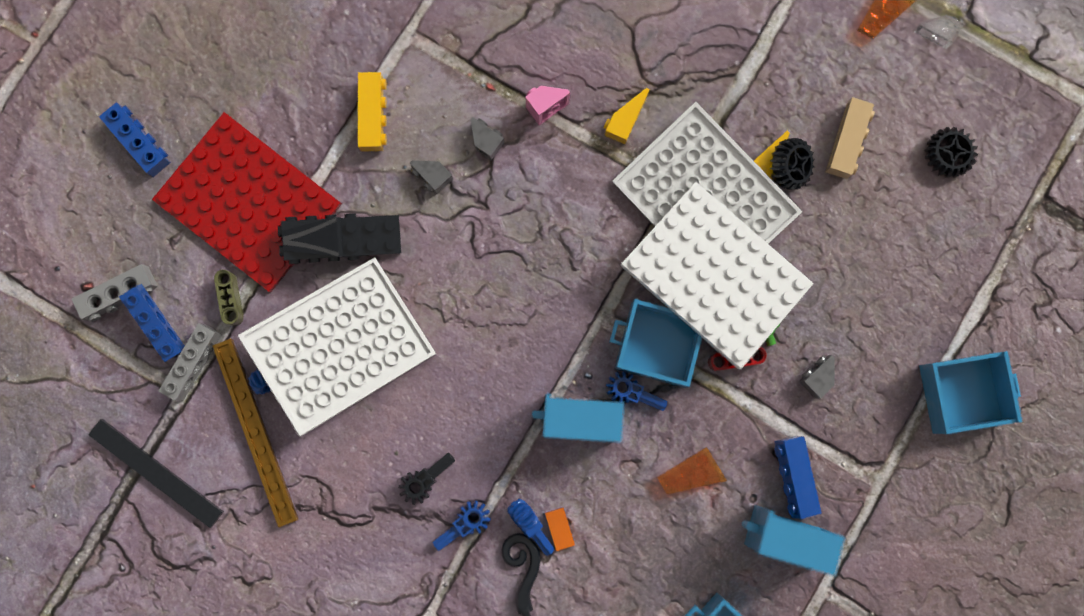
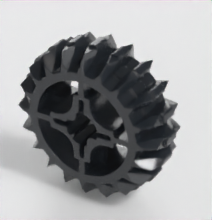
(958, 145)
(792, 163)

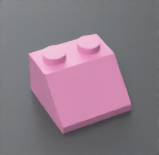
(546, 102)

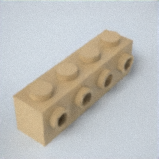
(850, 138)

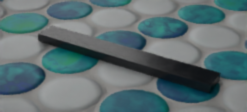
(156, 473)

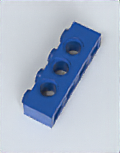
(152, 322)

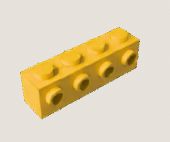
(371, 111)

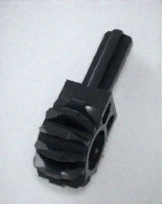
(425, 479)

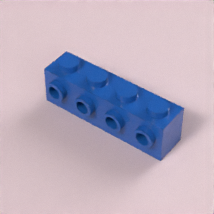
(134, 139)
(797, 477)

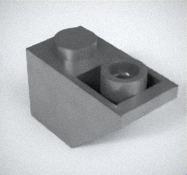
(486, 140)
(433, 173)
(821, 378)

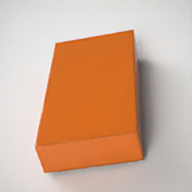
(559, 529)

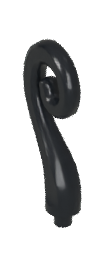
(523, 598)

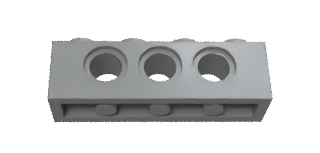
(86, 302)
(190, 362)

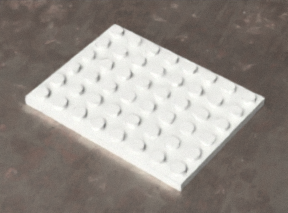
(704, 153)
(717, 275)
(336, 346)

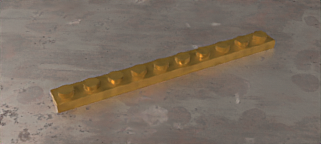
(255, 433)

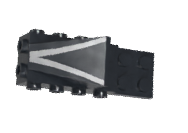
(338, 237)

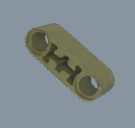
(225, 306)

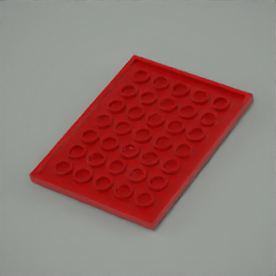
(236, 196)

